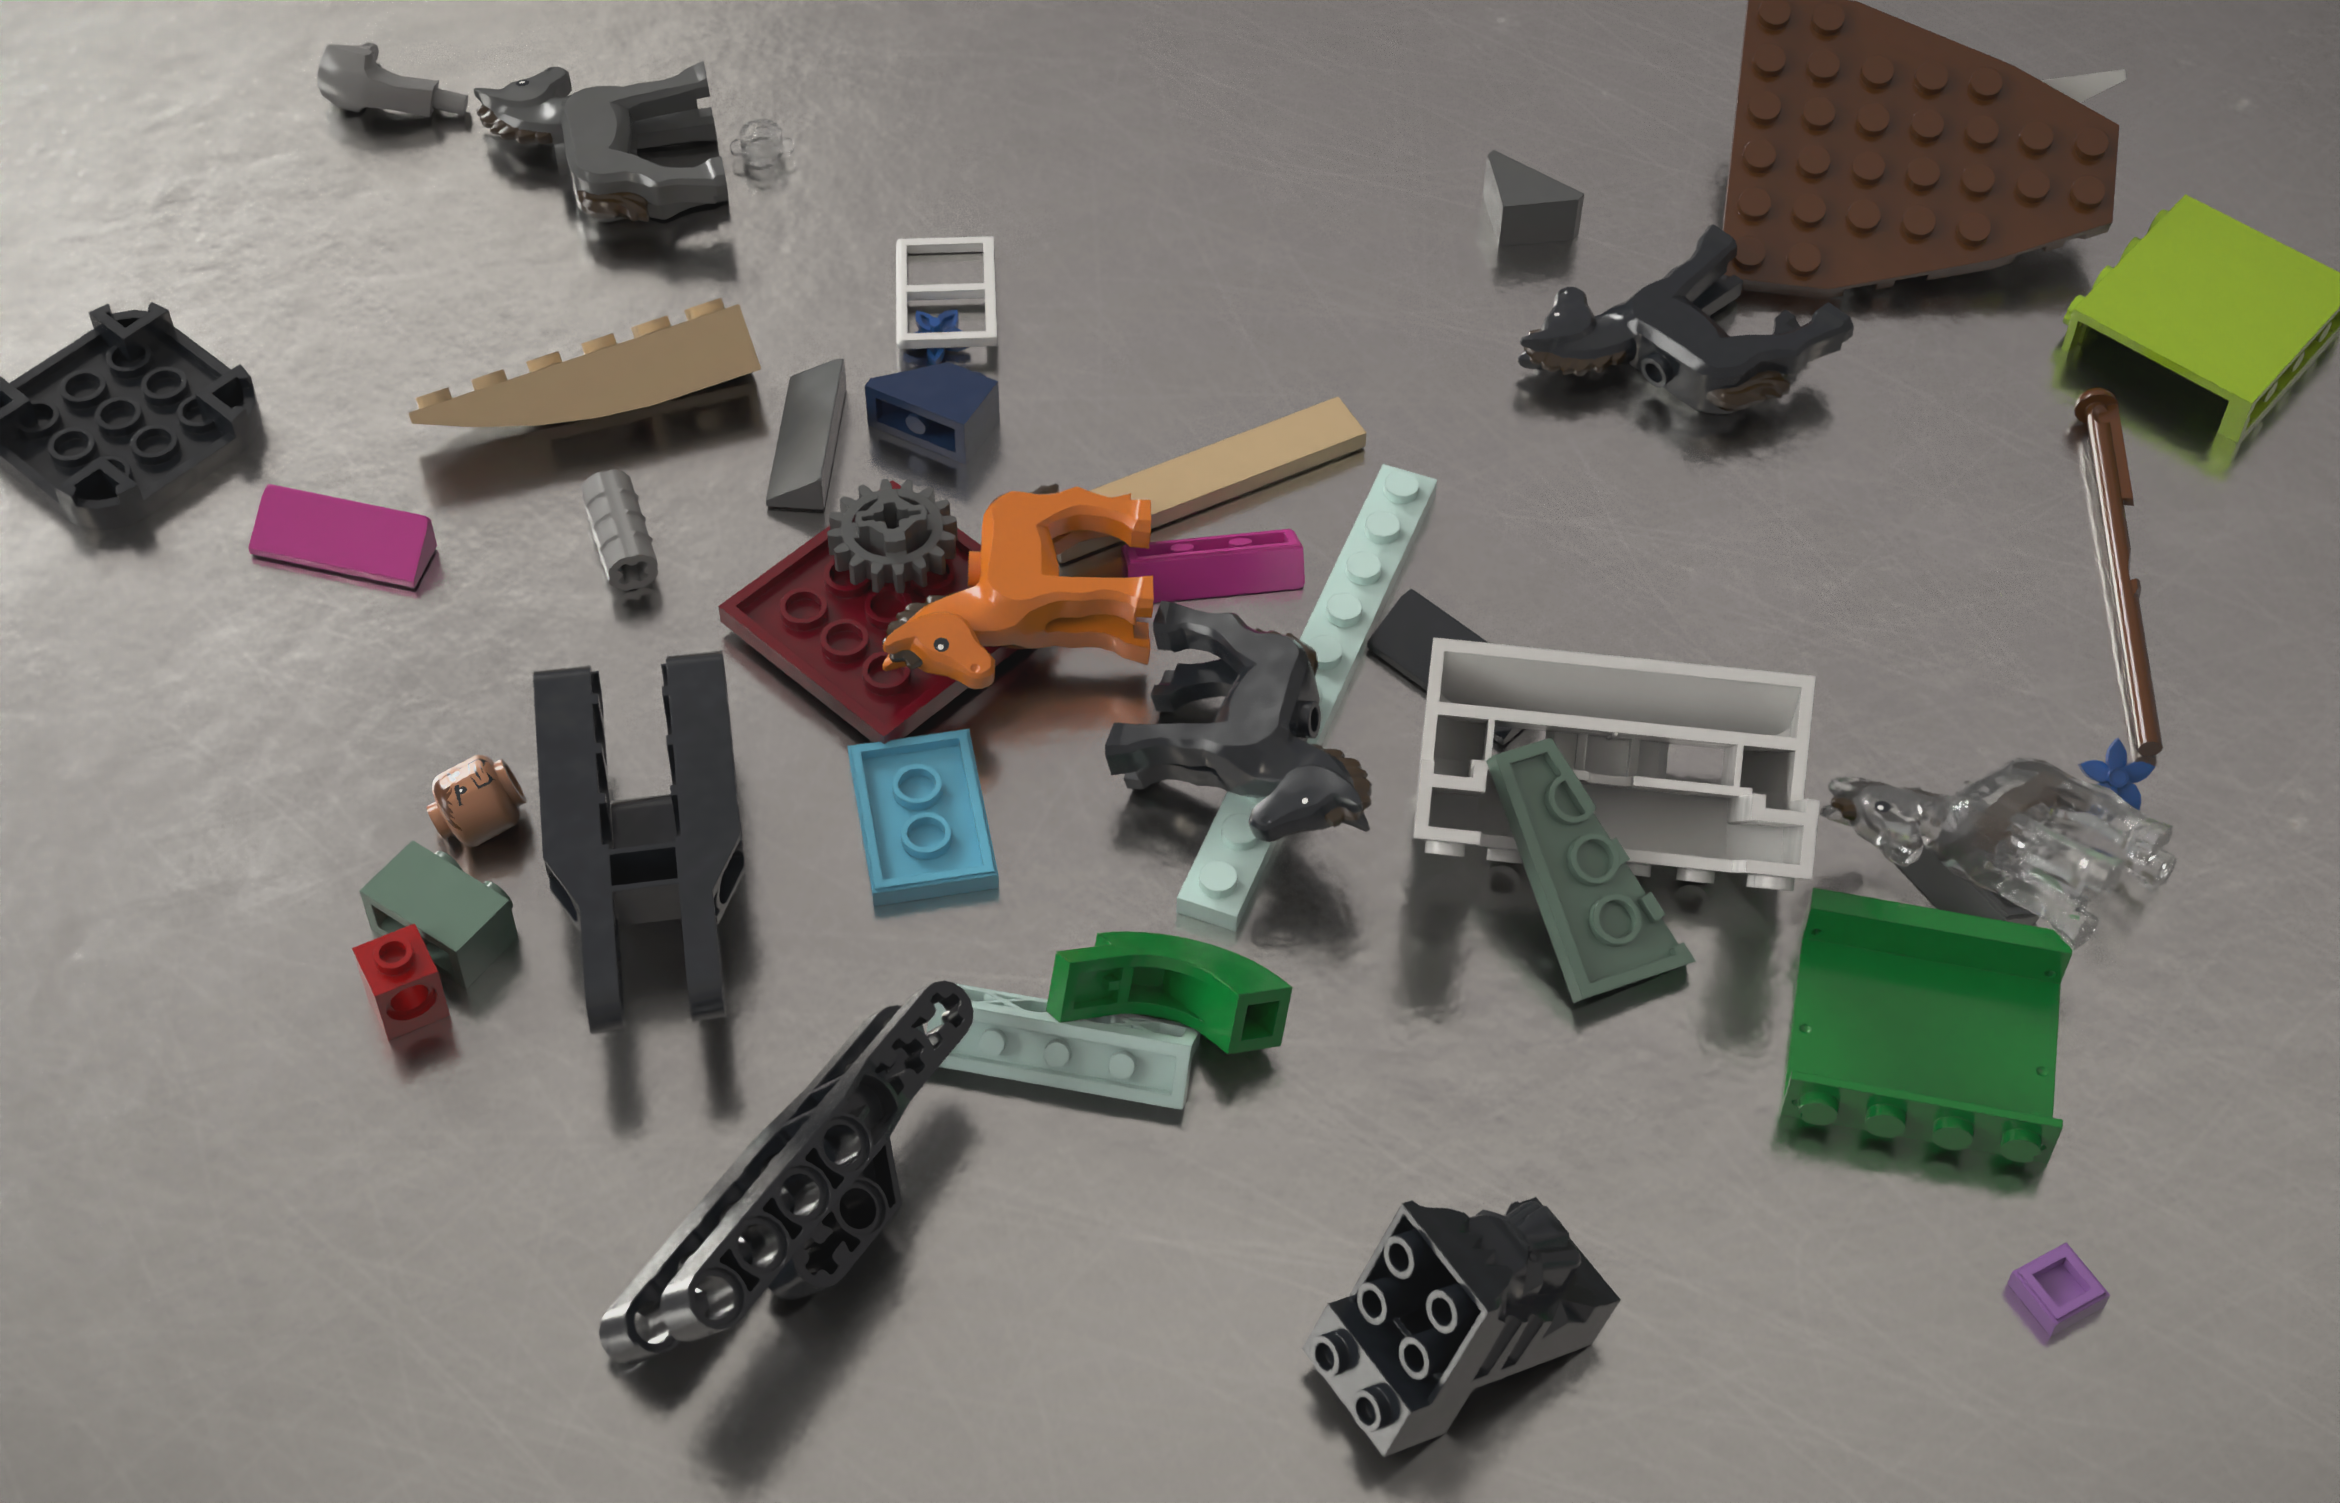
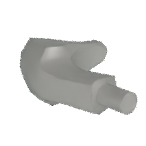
(354, 81)

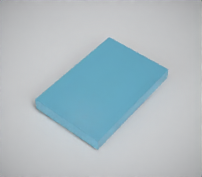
(922, 817)

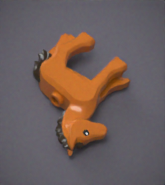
(1019, 594)

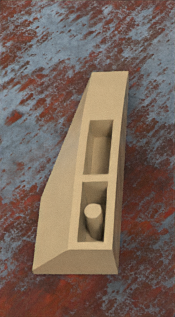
(609, 376)

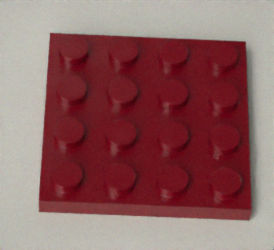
(833, 633)

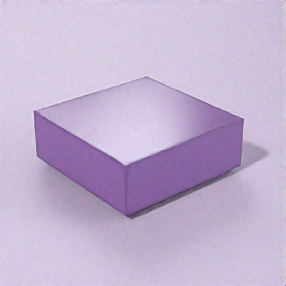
(2058, 1289)

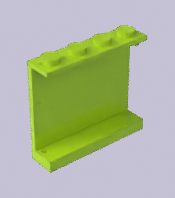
(2214, 308)

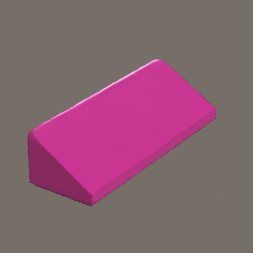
(342, 536)
(1219, 565)

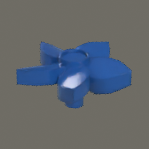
(945, 322)
(2118, 774)

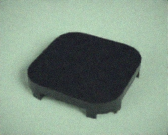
(124, 419)

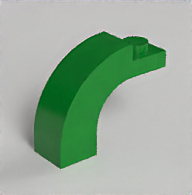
(1176, 979)

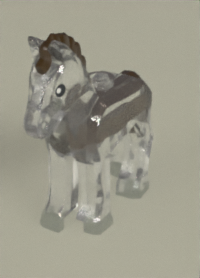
(2009, 828)

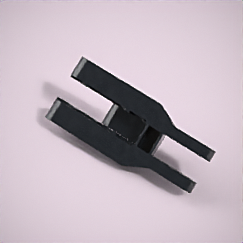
(670, 851)
(814, 1154)

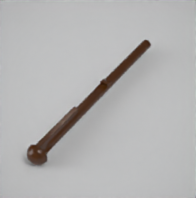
(2101, 414)

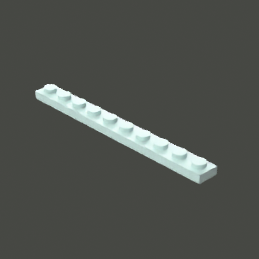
(1338, 631)

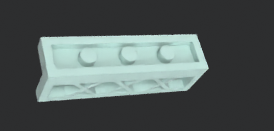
(1101, 1056)

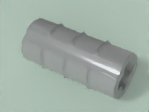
(619, 530)

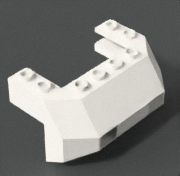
(1615, 733)

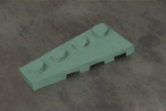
(1589, 899)

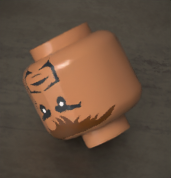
(476, 800)

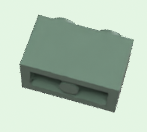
(456, 915)

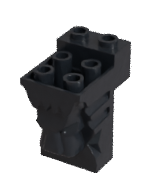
(1452, 1310)

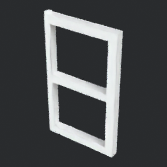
(945, 291)

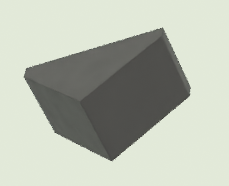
(1528, 204)

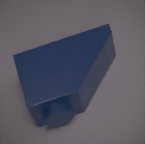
(935, 408)

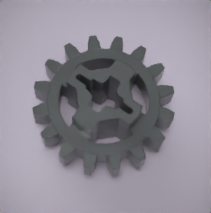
(892, 536)

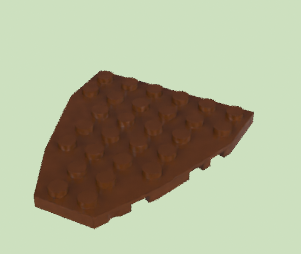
(1898, 155)

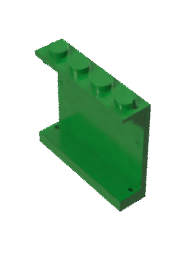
(1926, 1026)

